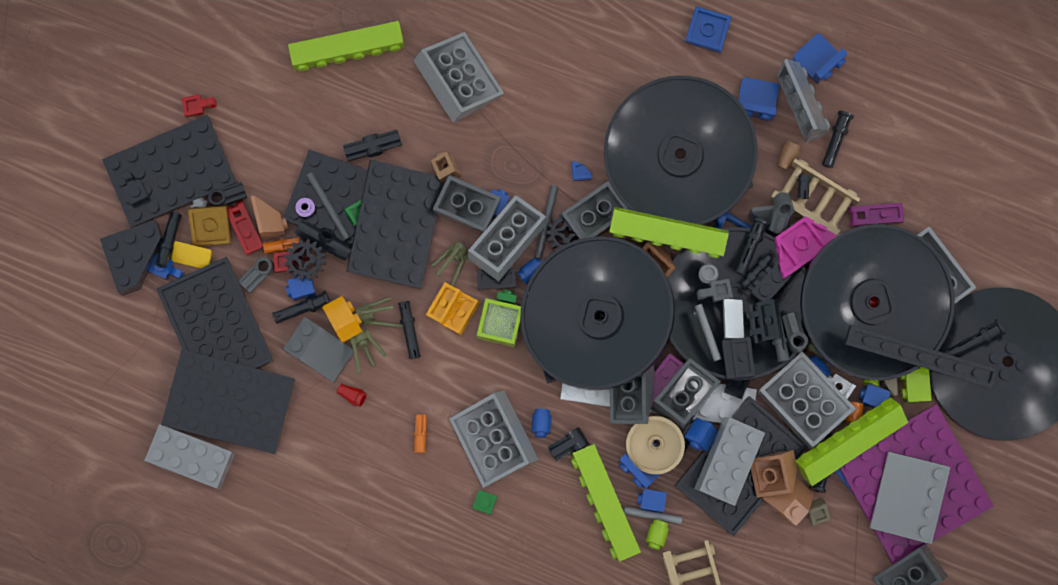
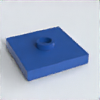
(708, 29)

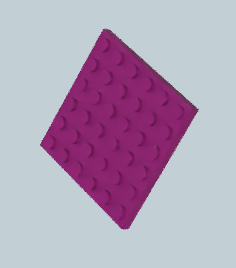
(927, 439)

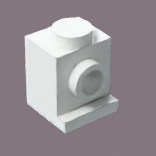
(847, 387)

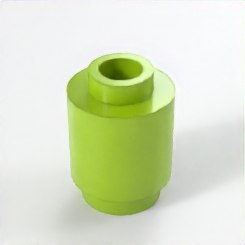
(657, 534)

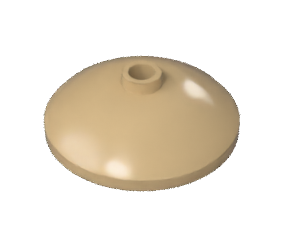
(654, 458)

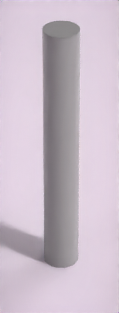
(707, 332)
(653, 515)

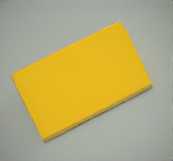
(191, 255)

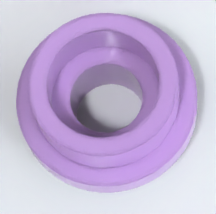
(305, 213)

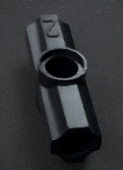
(372, 145)
(325, 238)

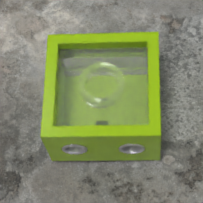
(499, 322)

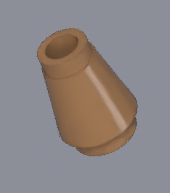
(788, 154)

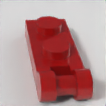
(244, 229)

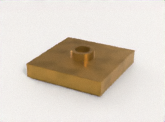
(209, 225)

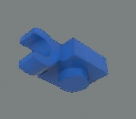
(165, 272)

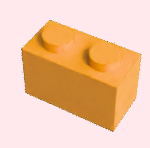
(342, 319)

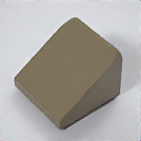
(890, 385)
(818, 512)

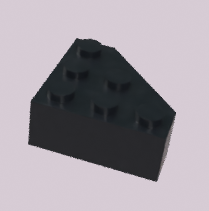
(131, 255)

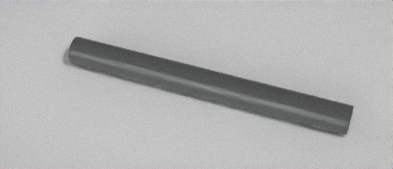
(328, 206)
(548, 213)

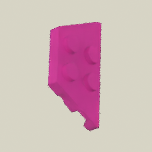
(800, 244)

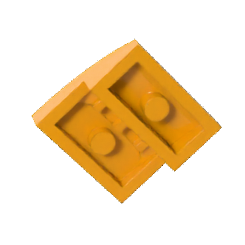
(452, 308)

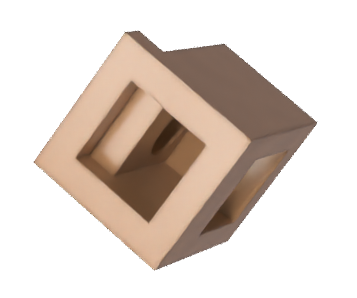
(441, 161)

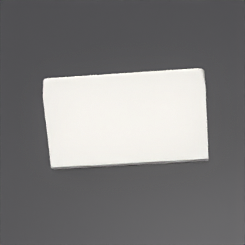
(733, 319)

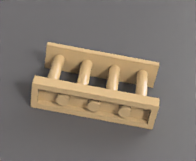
(799, 206)
(671, 561)

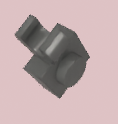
(718, 291)

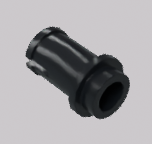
(803, 186)

